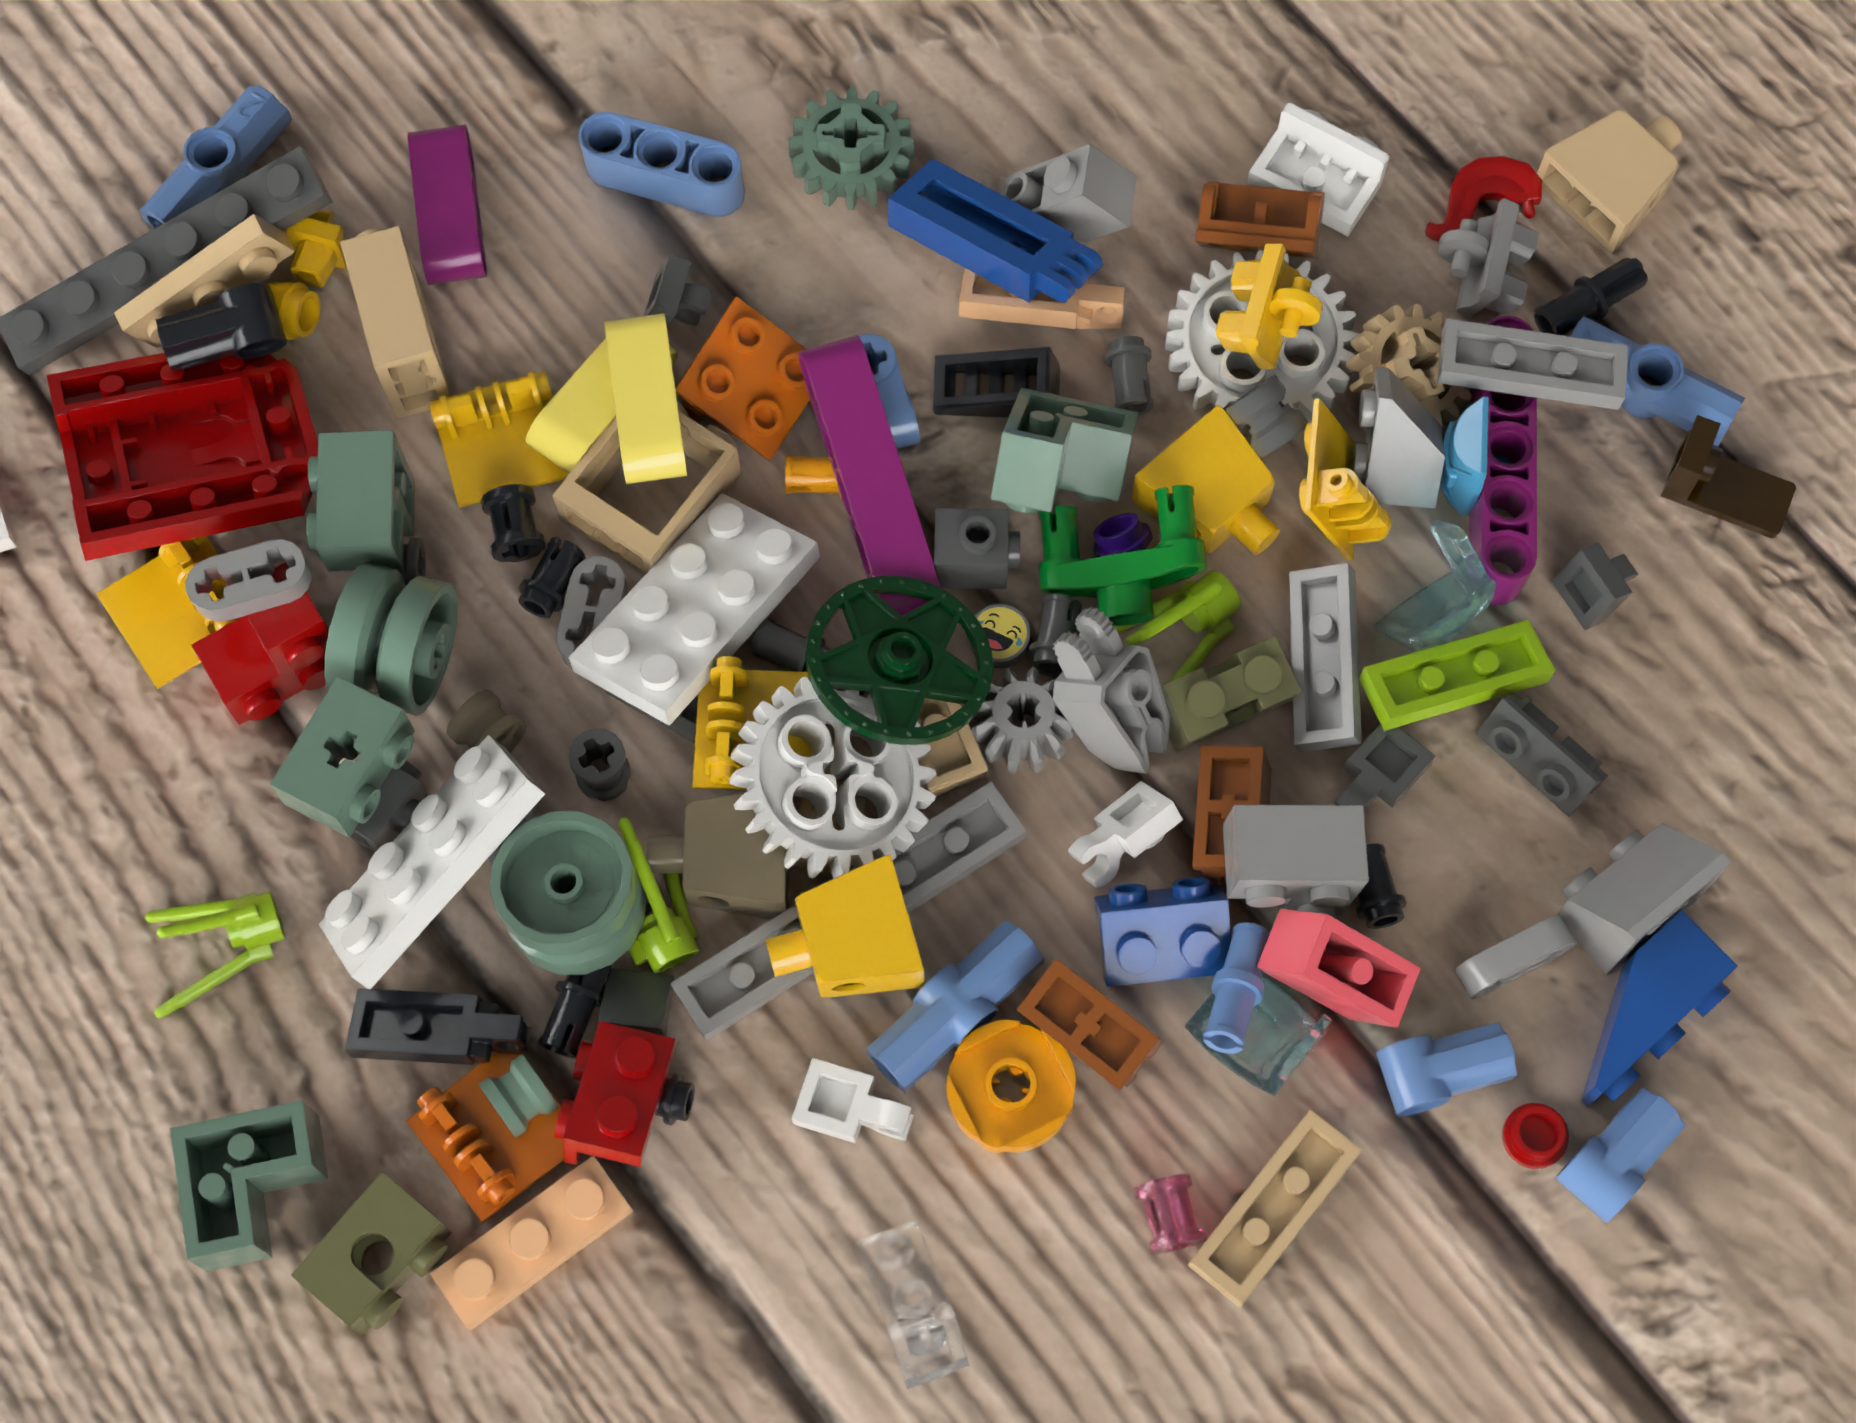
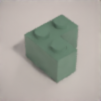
(1062, 445)
(361, 500)
(227, 1169)

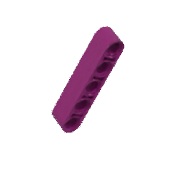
(867, 466)
(1508, 487)

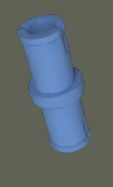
(1236, 989)

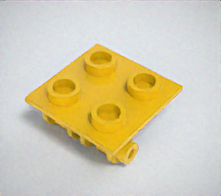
(487, 433)
(1333, 491)
(157, 613)
(722, 712)

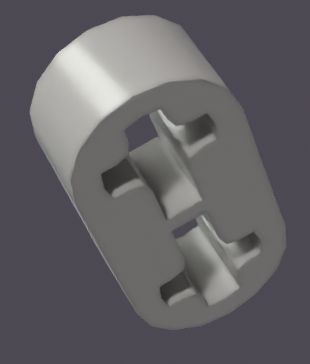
(248, 580)
(578, 601)
(1515, 956)

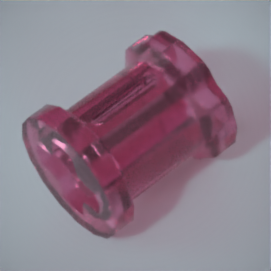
(1170, 1213)

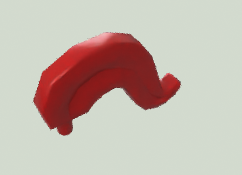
(1488, 180)

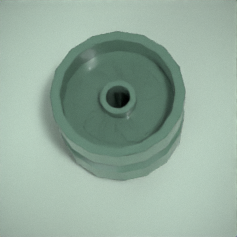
(392, 636)
(568, 892)

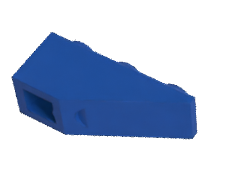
(1653, 993)

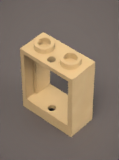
(395, 320)
(617, 533)

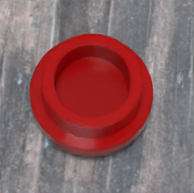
(1535, 1135)

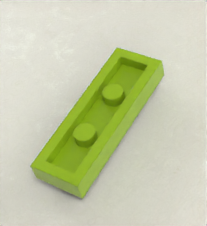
(1456, 675)

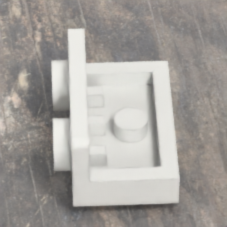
(1320, 157)

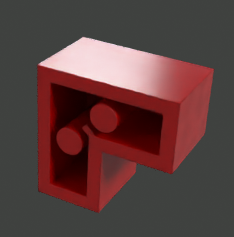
(266, 656)

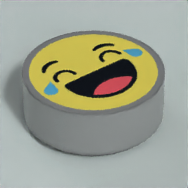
(1006, 632)

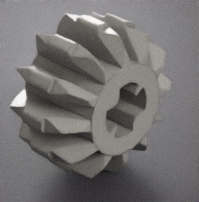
(1022, 743)

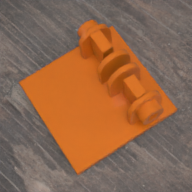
(747, 380)
(477, 1145)

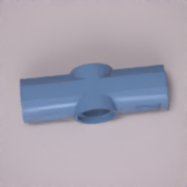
(234, 140)
(1681, 392)
(955, 1005)

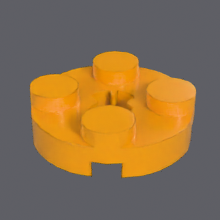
(999, 1122)

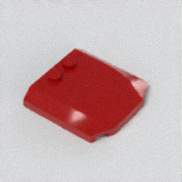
(182, 450)

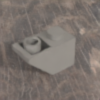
(1077, 191)
(1401, 446)

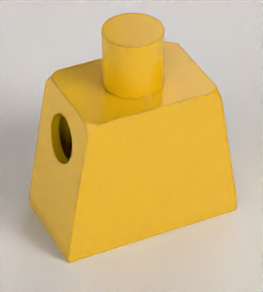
(1226, 478)
(853, 935)

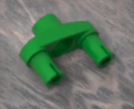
(1126, 579)

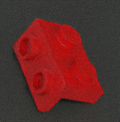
(617, 1094)

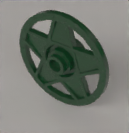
(899, 660)

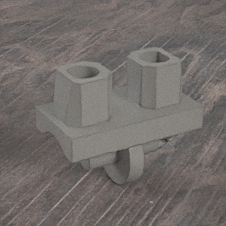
(1480, 258)

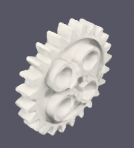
(1195, 337)
(778, 774)

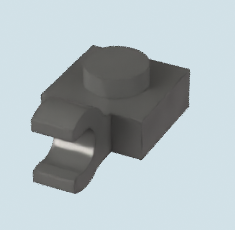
(1384, 767)

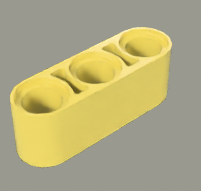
(645, 398)
(577, 412)

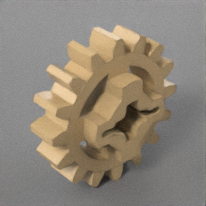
(1412, 352)

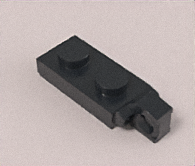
(432, 1027)

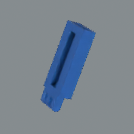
(980, 232)

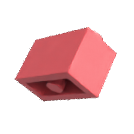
(1338, 967)

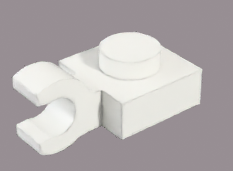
(1127, 825)
(840, 1102)

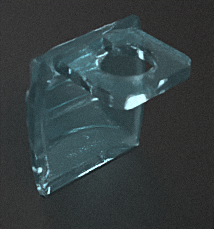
(1445, 605)
(1275, 1039)

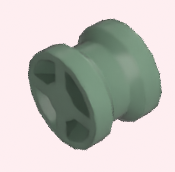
(518, 1095)

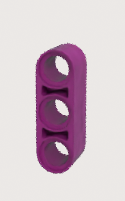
(447, 205)

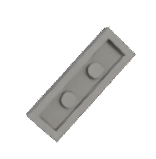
(1533, 364)
(1325, 657)

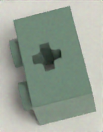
(342, 727)

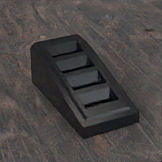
(1017, 362)

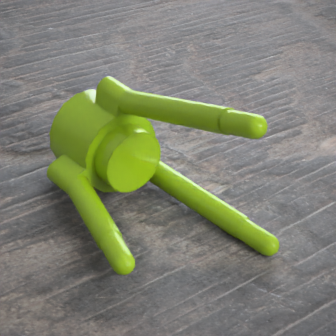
(1200, 606)
(248, 922)
(666, 934)

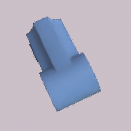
(1429, 1071)
(1612, 1166)

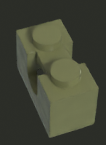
(1203, 696)
(336, 1265)

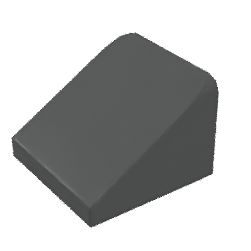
(637, 1000)

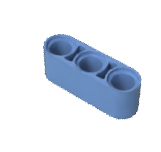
(645, 144)

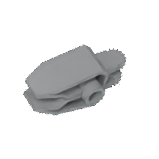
(1110, 694)

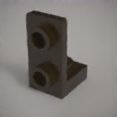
(1724, 486)

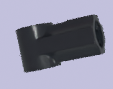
(239, 324)

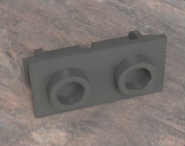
(1525, 741)

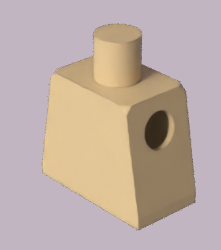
(1612, 173)

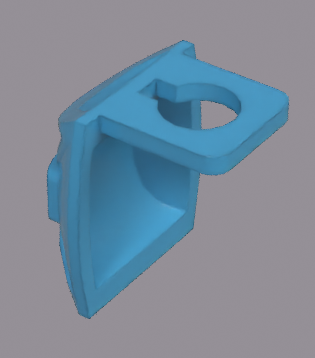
(1467, 457)

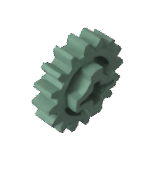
(851, 148)

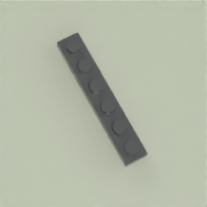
(86, 302)

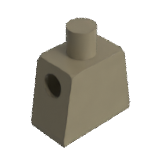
(722, 861)

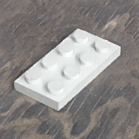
(694, 608)
(429, 860)

